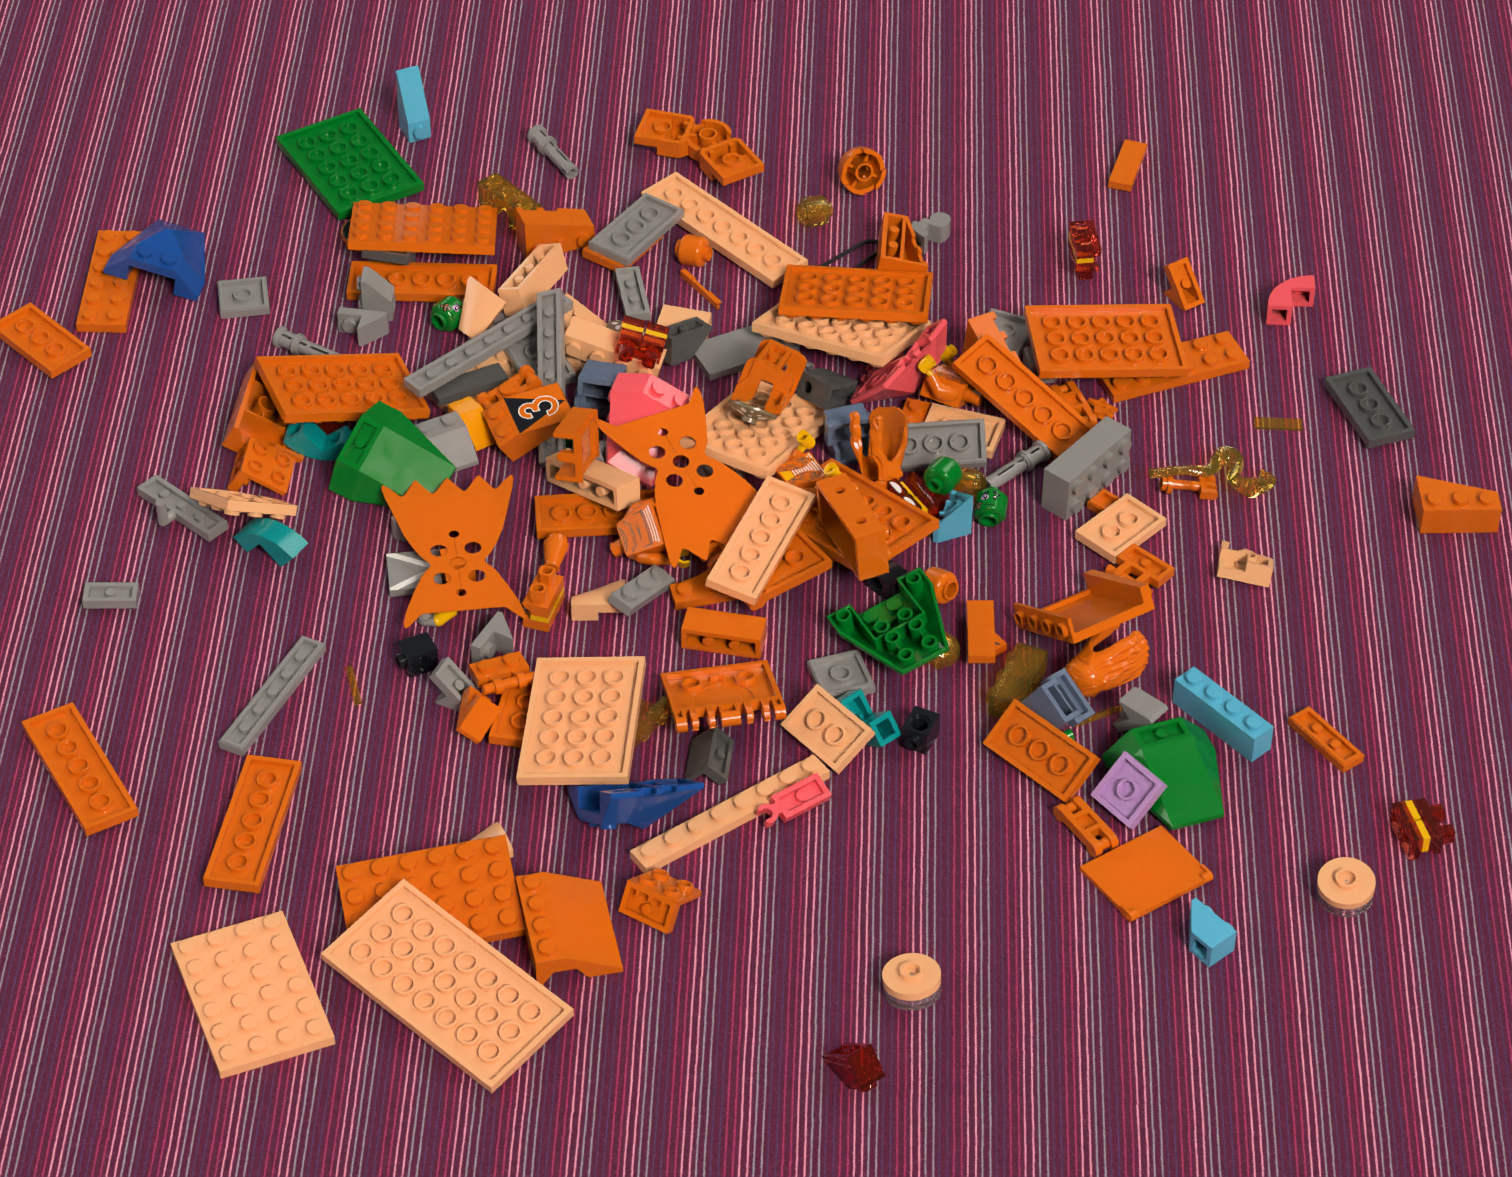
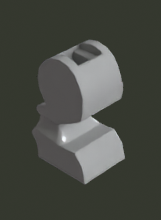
(933, 229)

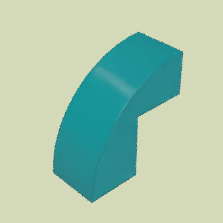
(313, 442)
(275, 538)
(880, 722)

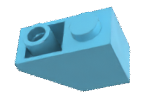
(1208, 934)

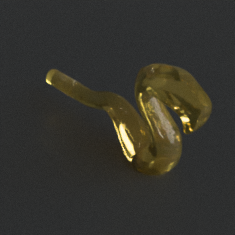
(1226, 457)

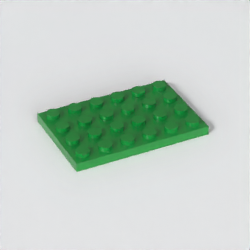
(349, 162)

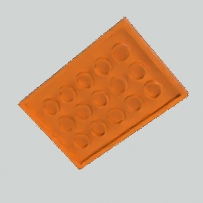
(423, 228)
(856, 294)
(1105, 341)
(337, 386)
(904, 520)
(463, 878)

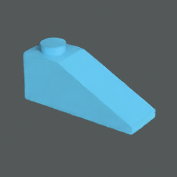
(412, 105)

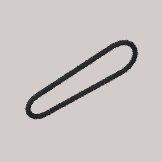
(851, 249)

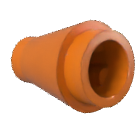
(555, 549)

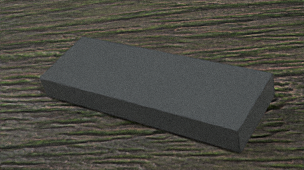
(470, 384)

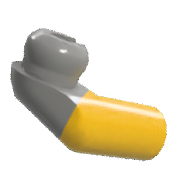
(436, 619)

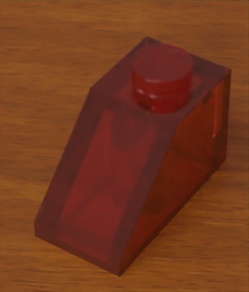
(855, 1065)

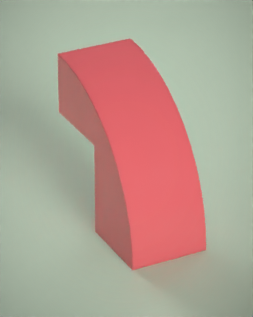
(1290, 293)

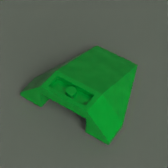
(387, 452)
(899, 630)
(1184, 761)

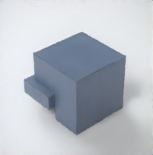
(595, 384)
(837, 432)
(1059, 701)

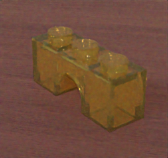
(503, 195)

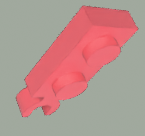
(795, 800)

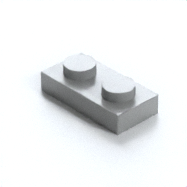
(110, 595)

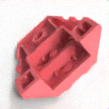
(902, 373)
(634, 398)

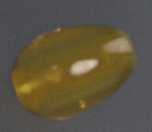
(971, 481)

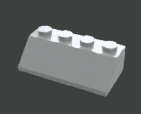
(451, 439)

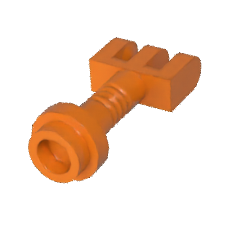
(1204, 485)

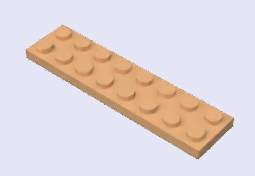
(727, 230)

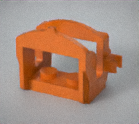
(768, 366)

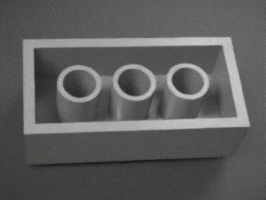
(1086, 468)

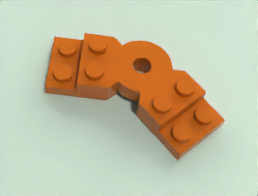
(707, 142)

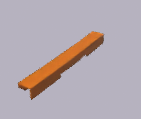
(708, 295)

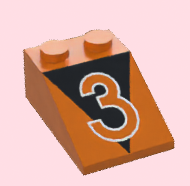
(526, 419)

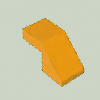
(472, 415)

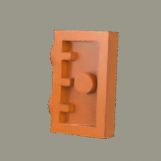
(263, 465)
(656, 898)

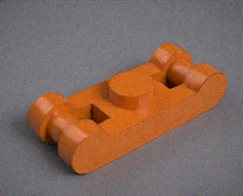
(511, 387)
(1072, 395)
(1086, 825)

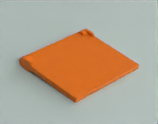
(1146, 873)

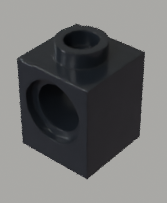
(886, 584)
(417, 655)
(920, 730)

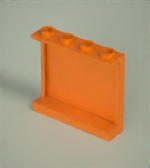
(1101, 606)

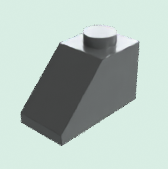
(685, 339)

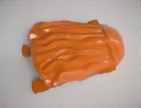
(886, 444)
(1110, 666)

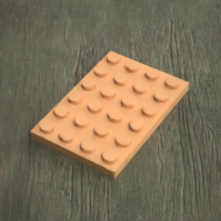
(858, 340)
(761, 446)
(582, 721)
(252, 994)

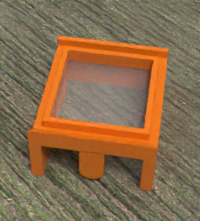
(582, 427)

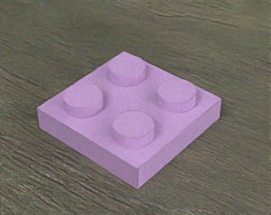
(1129, 790)

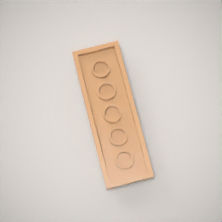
(760, 540)

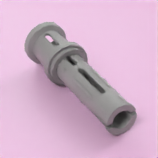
(548, 146)
(298, 343)
(1024, 462)

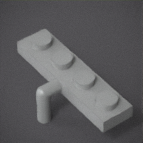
(176, 505)

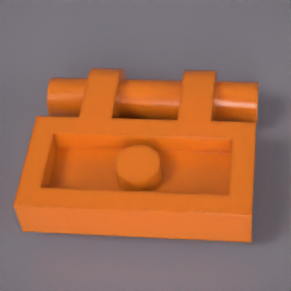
(1143, 565)
(501, 673)

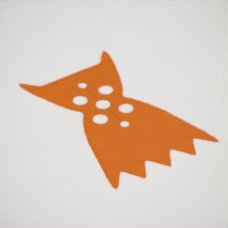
(684, 517)
(478, 518)

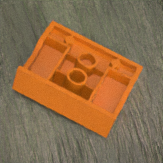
(256, 417)
(567, 925)

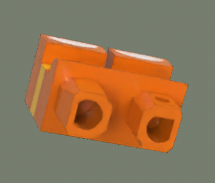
(544, 599)

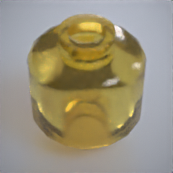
(814, 211)

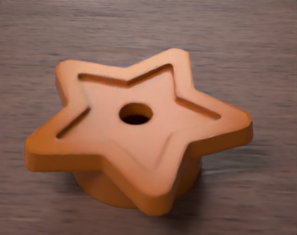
(1102, 408)

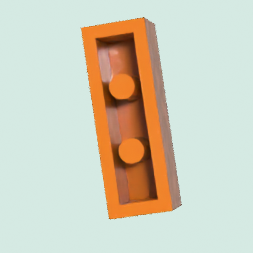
(724, 632)

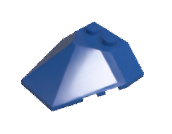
(166, 251)
(632, 803)

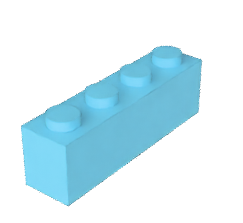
(1222, 714)

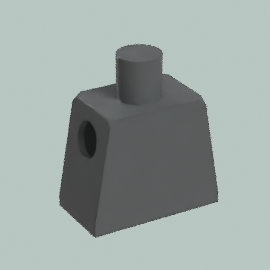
(826, 388)

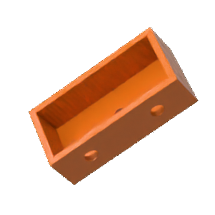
(853, 526)

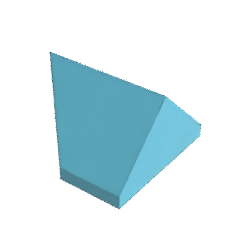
(956, 519)

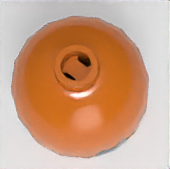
(861, 170)

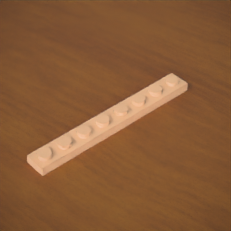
(722, 817)

